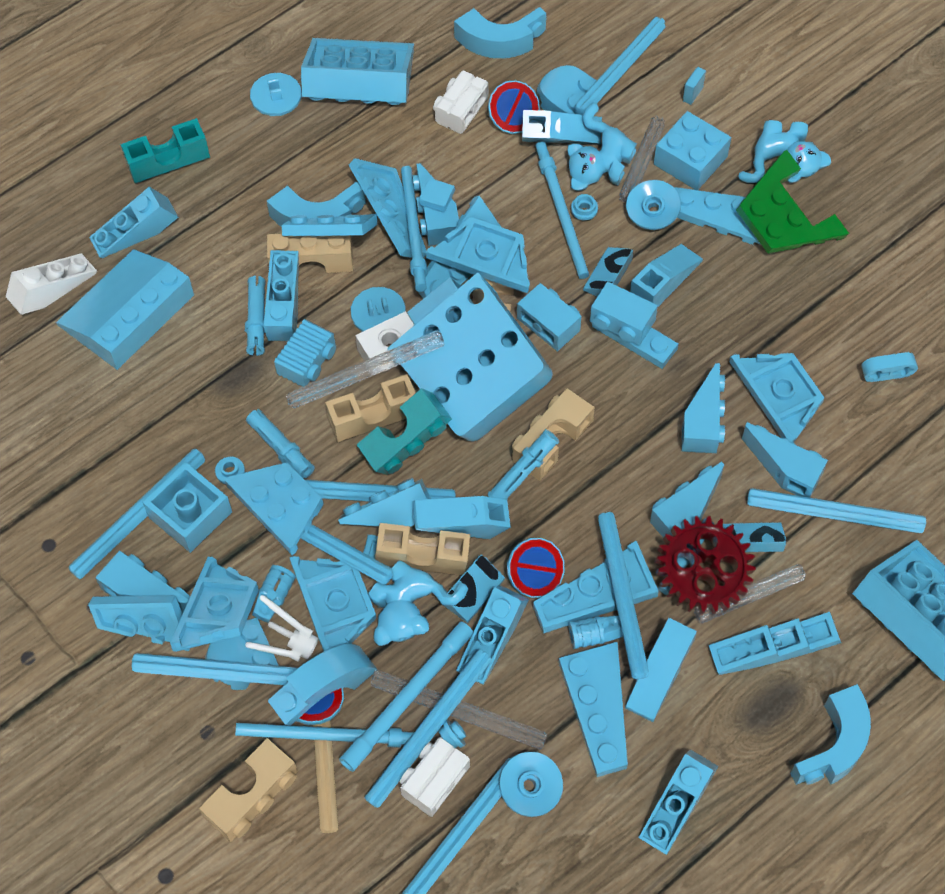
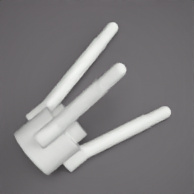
(301, 641)

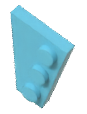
(329, 225)
(142, 615)

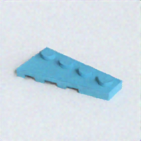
(439, 272)

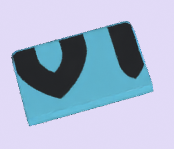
(610, 269)
(761, 536)
(480, 580)

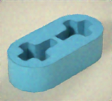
(889, 367)

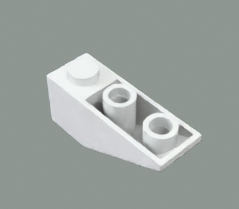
(45, 283)

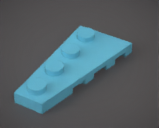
(386, 196)
(715, 211)
(593, 592)
(596, 697)

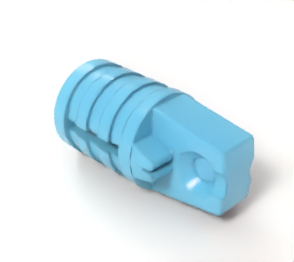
(261, 610)
(594, 631)

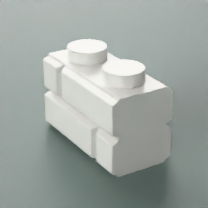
(461, 101)
(434, 776)

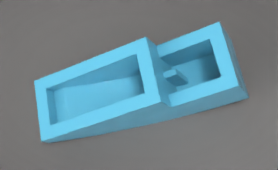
(663, 669)

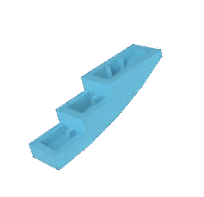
(774, 644)

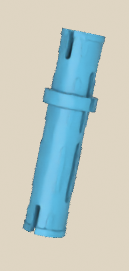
(255, 322)
(286, 450)
(531, 458)

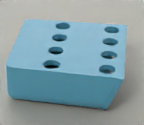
(484, 364)

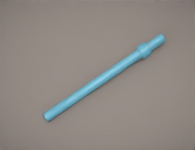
(548, 169)
(417, 265)
(393, 737)

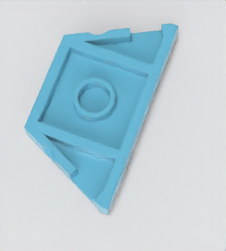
(487, 250)
(780, 390)
(278, 501)
(334, 600)
(215, 608)

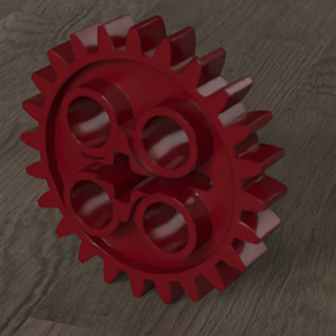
(725, 549)

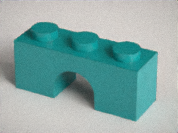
(184, 148)
(424, 420)

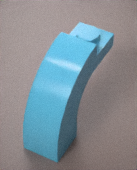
(499, 40)
(288, 204)
(318, 677)
(852, 727)

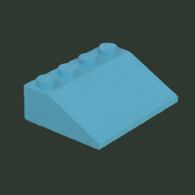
(357, 70)
(127, 307)
(910, 602)

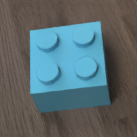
(692, 150)
(187, 507)

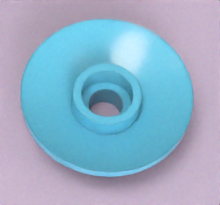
(653, 194)
(546, 781)

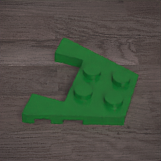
(778, 219)

